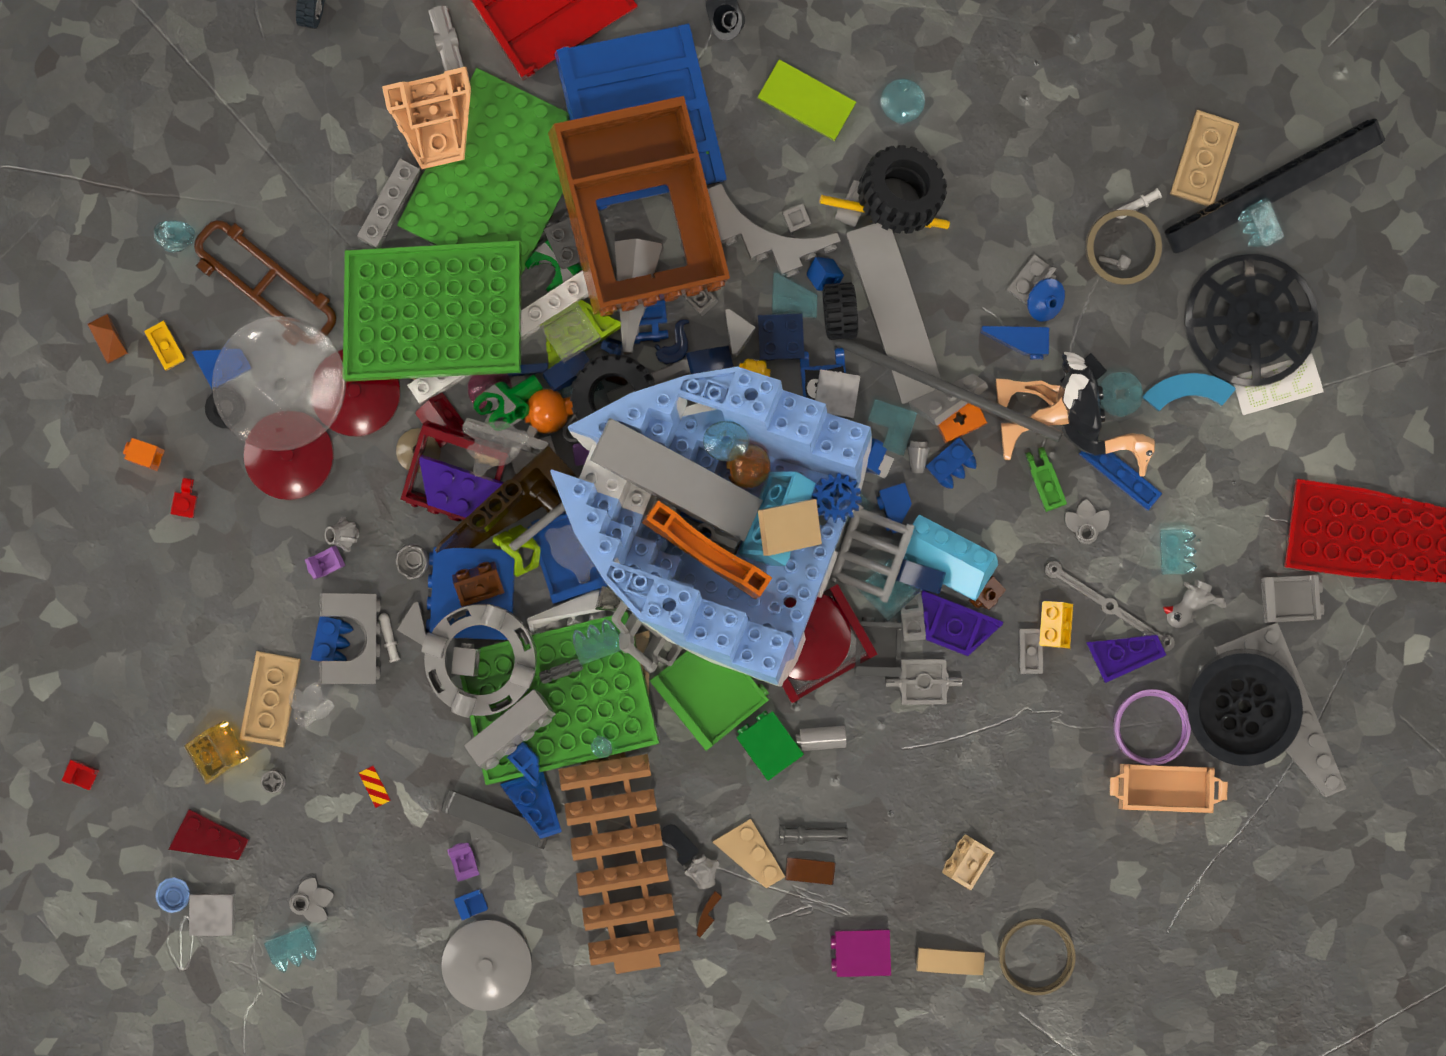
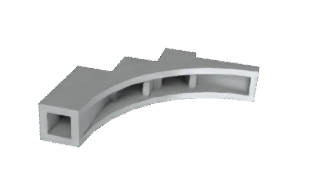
(759, 242)

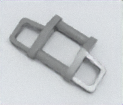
(649, 657)

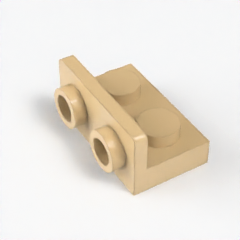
(967, 862)

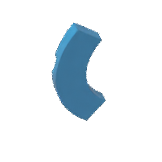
(1188, 385)

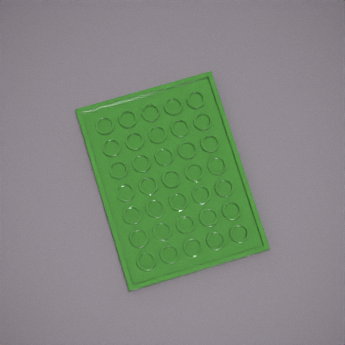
(503, 184)
(432, 311)
(600, 700)

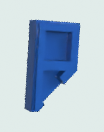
(526, 762)

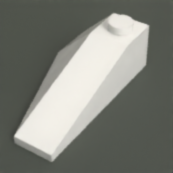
(567, 614)

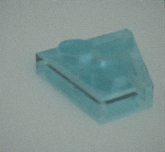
(792, 298)

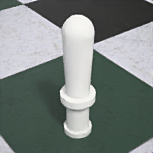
(1142, 201)
(388, 637)

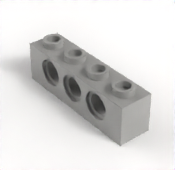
(389, 204)

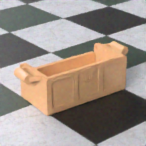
(1167, 788)

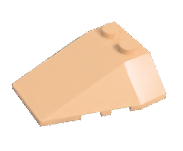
(432, 115)

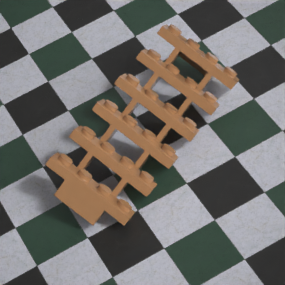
(634, 951)

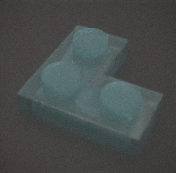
(899, 423)

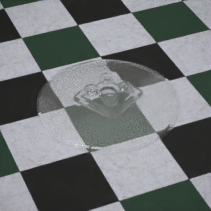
(248, 376)

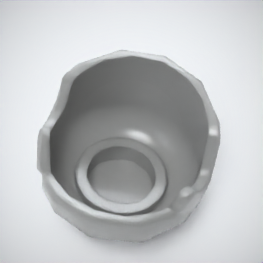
(412, 561)

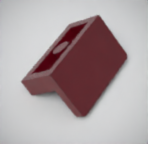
(440, 411)

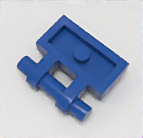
(653, 316)

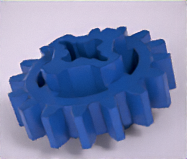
(845, 499)

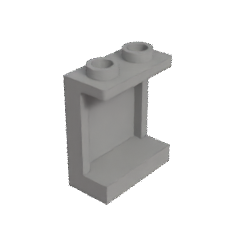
(1292, 598)

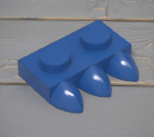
(951, 462)
(329, 639)

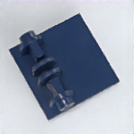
(781, 336)

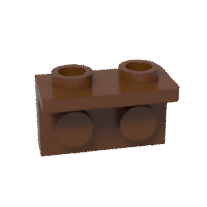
(477, 583)

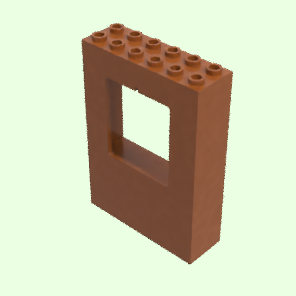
(628, 154)

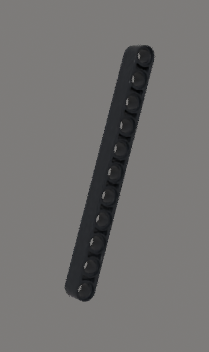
(1275, 184)

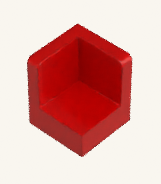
(80, 774)

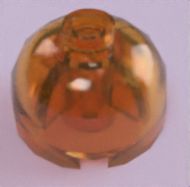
(750, 468)

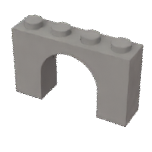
(363, 610)

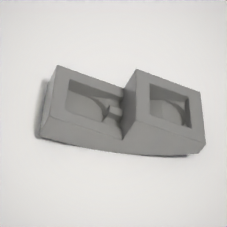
(913, 620)

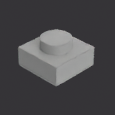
(796, 218)

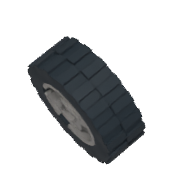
(309, 13)

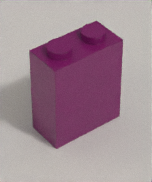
(861, 953)

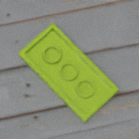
(806, 100)

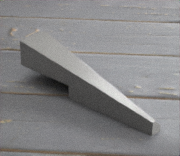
(633, 260)

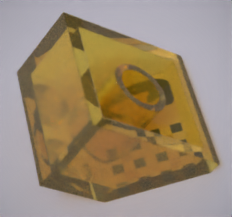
(216, 752)

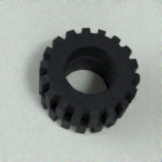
(840, 311)

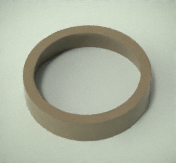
(1090, 243)
(1070, 957)

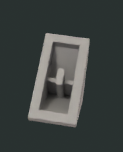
(414, 624)

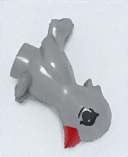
(1195, 598)

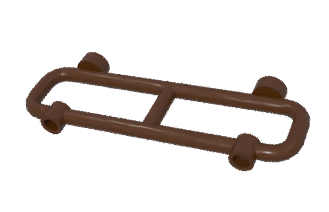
(209, 264)

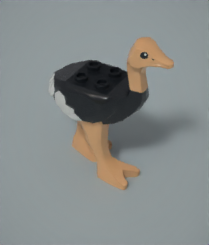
(1076, 410)

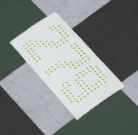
(1298, 385)

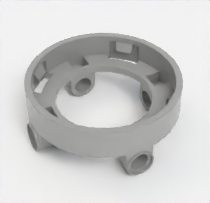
(435, 650)

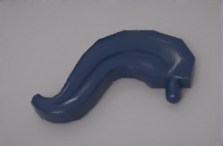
(677, 352)

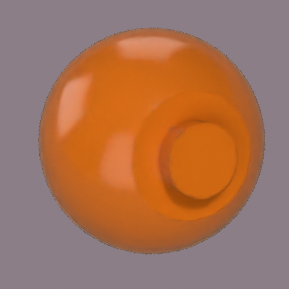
(548, 411)

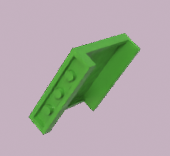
(708, 696)

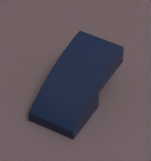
(709, 359)
(563, 374)
(921, 576)

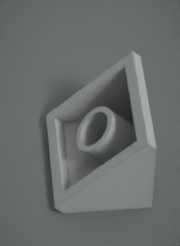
(738, 331)

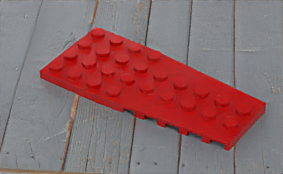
(1365, 534)

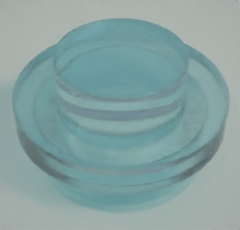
(601, 747)

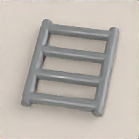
(898, 551)

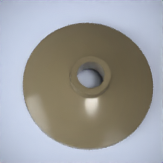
(406, 446)

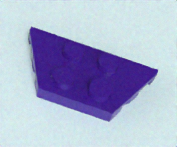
(454, 487)
(955, 625)

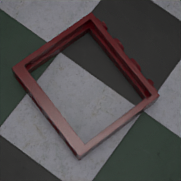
(445, 434)

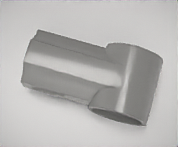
(848, 216)

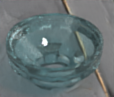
(174, 235)

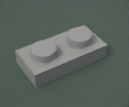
(1030, 652)

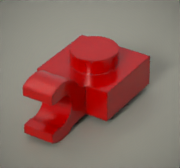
(184, 503)

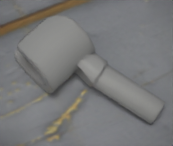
(1122, 264)

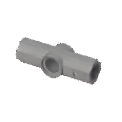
(445, 38)

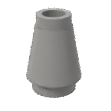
(918, 455)

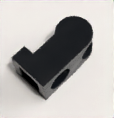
(673, 835)

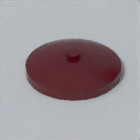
(367, 406)
(290, 472)
(826, 640)

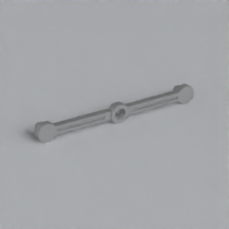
(1054, 569)

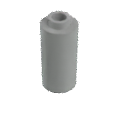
(821, 738)

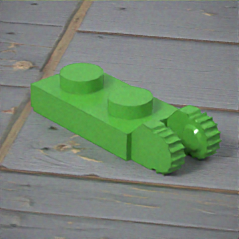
(1046, 482)

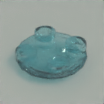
(902, 101)

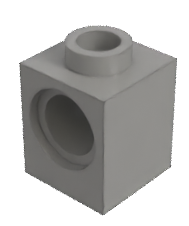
(466, 660)

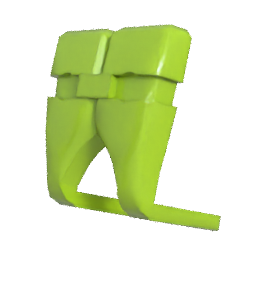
(505, 538)

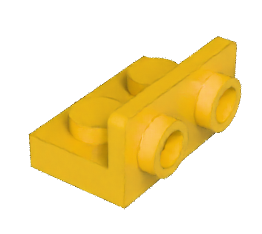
(1056, 624)

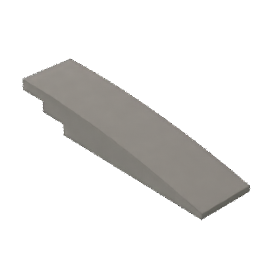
(893, 306)
(676, 480)

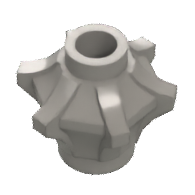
(342, 534)
(702, 871)

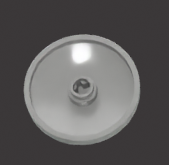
(486, 965)

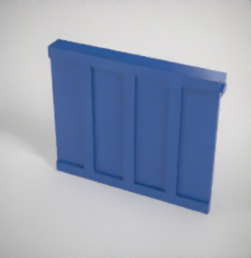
(636, 73)

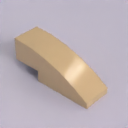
(950, 961)

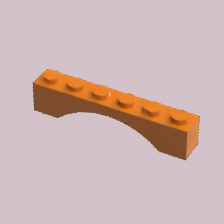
(730, 567)

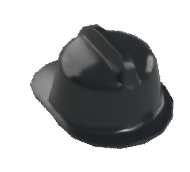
(725, 18)

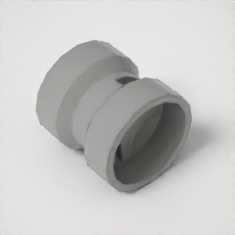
(273, 781)

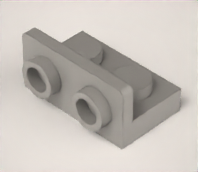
(1030, 275)

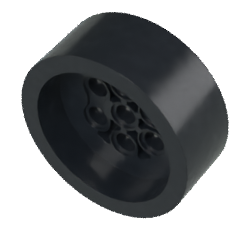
(1237, 744)

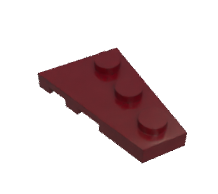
(208, 838)

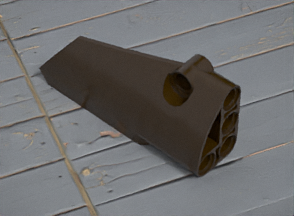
(512, 501)

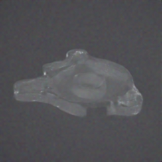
(494, 444)
(569, 552)

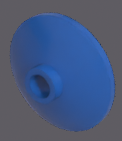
(1046, 299)

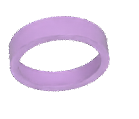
(1186, 729)

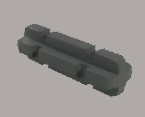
(560, 671)

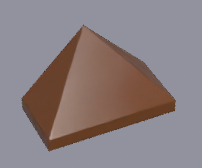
(107, 338)

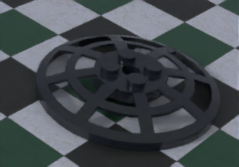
(1242, 330)

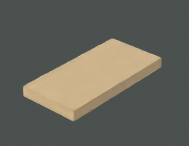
(1204, 158)
(267, 702)

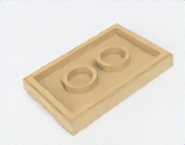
(789, 527)

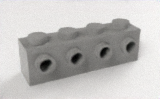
(510, 730)

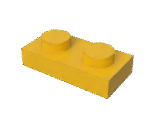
(165, 345)

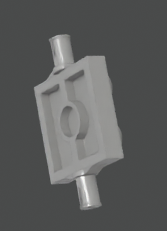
(923, 682)

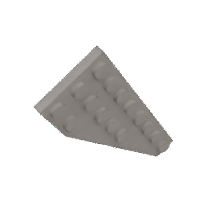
(1310, 746)

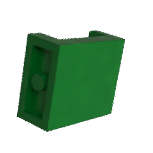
(769, 744)

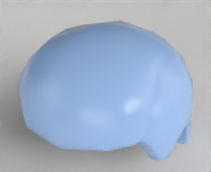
(172, 895)

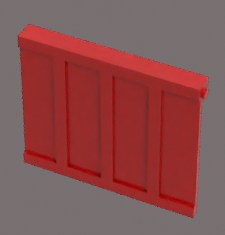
(537, 28)

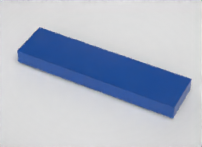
(1124, 478)

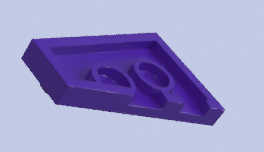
(1124, 655)

